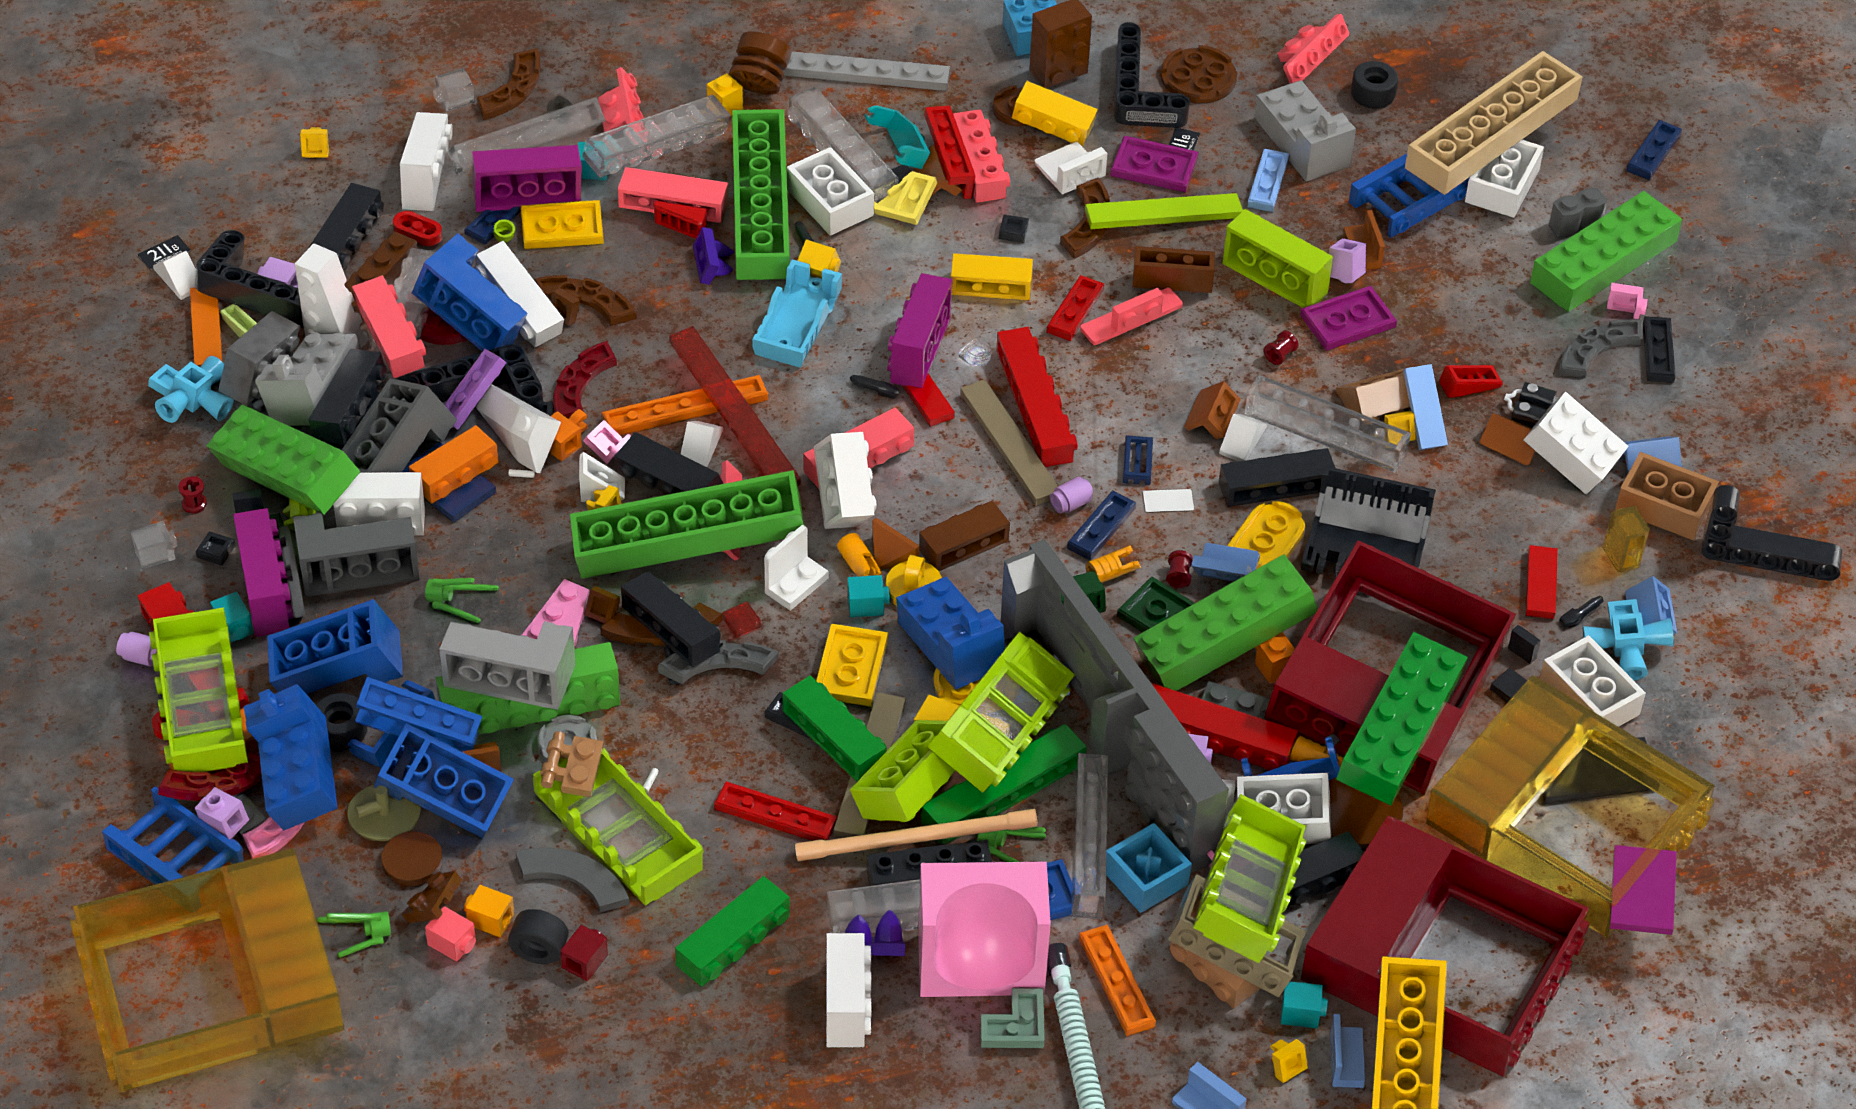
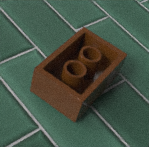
(1060, 43)

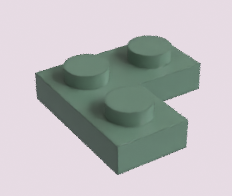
(1021, 1028)

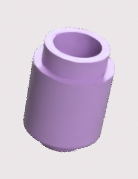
(1071, 495)
(135, 648)

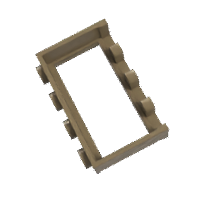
(1267, 974)

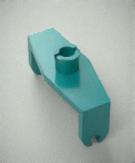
(904, 134)

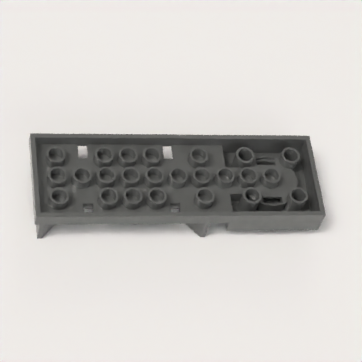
(1128, 716)

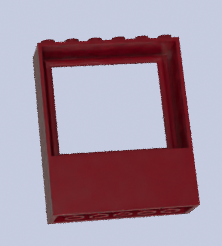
(1328, 687)
(1393, 907)

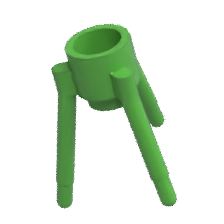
(441, 590)
(998, 838)
(374, 924)

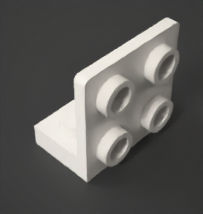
(1072, 166)
(790, 572)

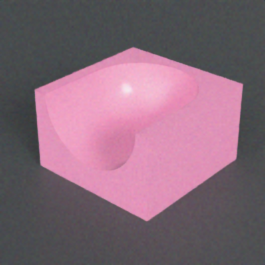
(983, 928)

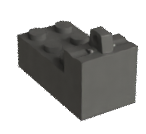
(397, 427)
(354, 554)

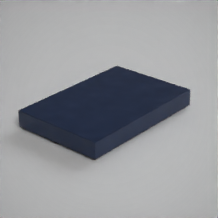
(463, 498)

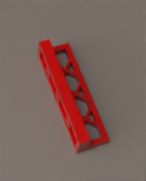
(950, 148)

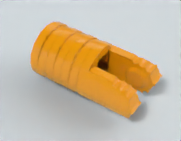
(858, 555)
(1110, 566)
(1307, 750)

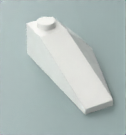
(520, 426)

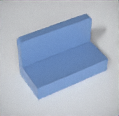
(1663, 448)
(1225, 562)
(1653, 601)
(1346, 1055)
(1207, 1092)

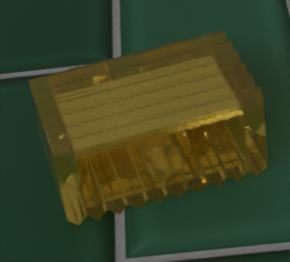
(1626, 538)

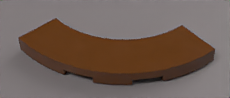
(521, 85)
(1082, 238)
(594, 294)
(629, 630)

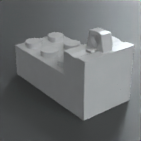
(1305, 130)
(297, 383)
(509, 664)

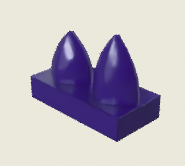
(707, 255)
(888, 935)

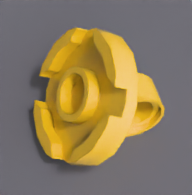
(910, 576)

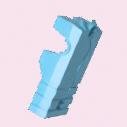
(796, 314)

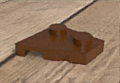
(425, 904)

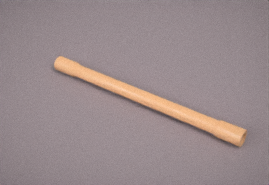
(1009, 821)

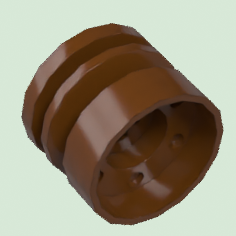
(760, 62)

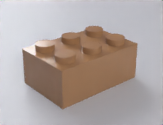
(1667, 495)

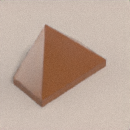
(890, 545)

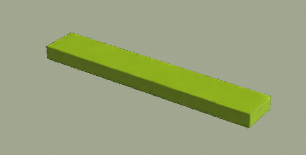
(1163, 211)

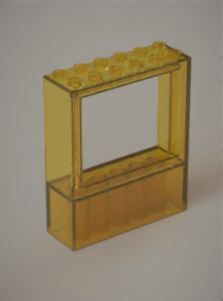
(1518, 760)
(272, 951)

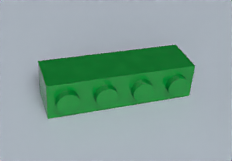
(833, 727)
(732, 931)

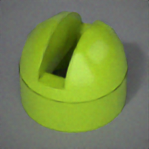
(501, 229)

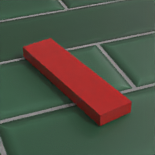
(775, 812)

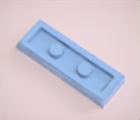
(1268, 180)
(1425, 406)

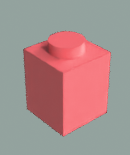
(451, 934)

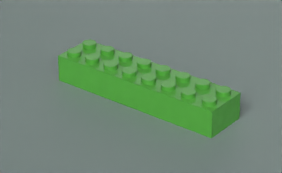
(760, 194)
(686, 524)

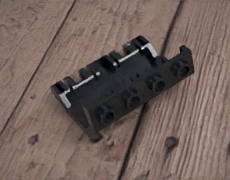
(1370, 510)

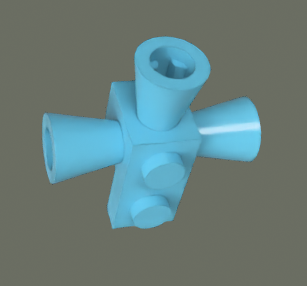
(190, 390)
(1629, 636)

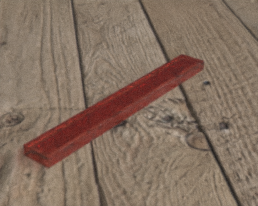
(730, 403)

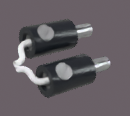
(1532, 403)

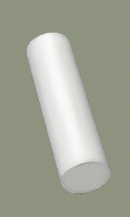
(521, 473)
(650, 779)

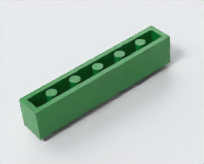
(1036, 768)

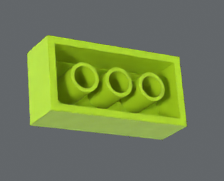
(1277, 259)
(903, 776)

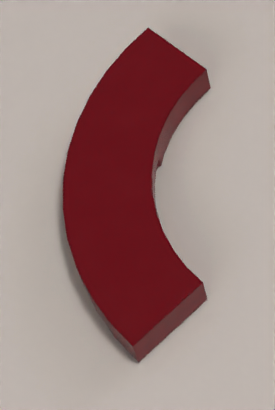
(577, 376)
(199, 784)

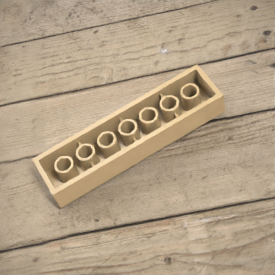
(1493, 122)

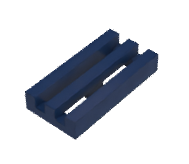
(1136, 475)

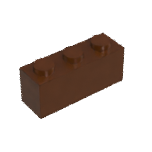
(1173, 269)
(964, 536)

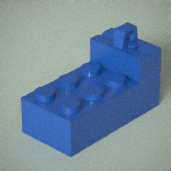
(467, 298)
(951, 631)
(336, 649)
(292, 756)
(443, 780)

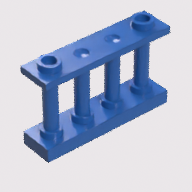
(1386, 180)
(391, 707)
(143, 858)

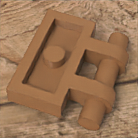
(581, 768)

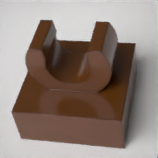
(566, 304)
(601, 604)

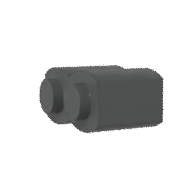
(1577, 212)

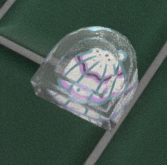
(976, 352)

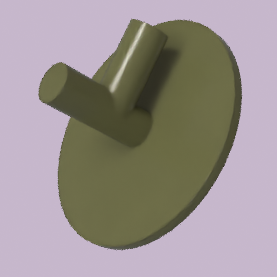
(380, 816)

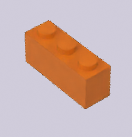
(455, 463)

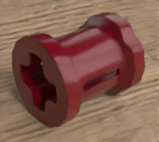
(1283, 345)
(196, 492)
(1180, 563)

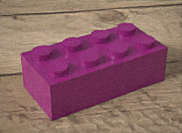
(526, 177)
(920, 330)
(263, 572)

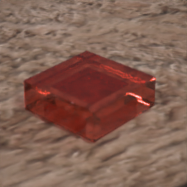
(741, 619)

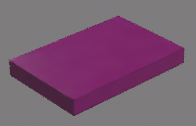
(1154, 163)
(1348, 318)
(1651, 899)

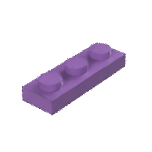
(474, 386)

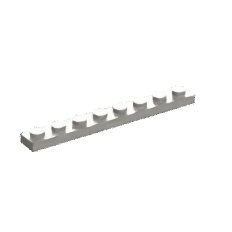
(868, 71)

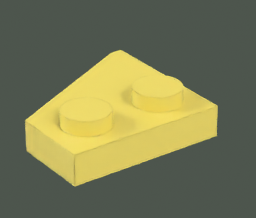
(907, 199)

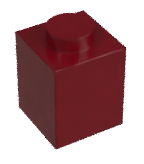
(584, 952)

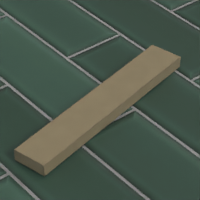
(1009, 441)
(882, 723)

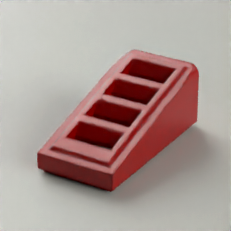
(688, 219)
(1460, 381)

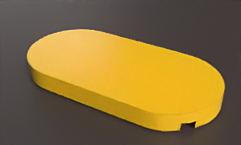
(1271, 531)

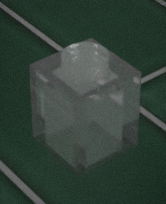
(454, 90)
(153, 544)

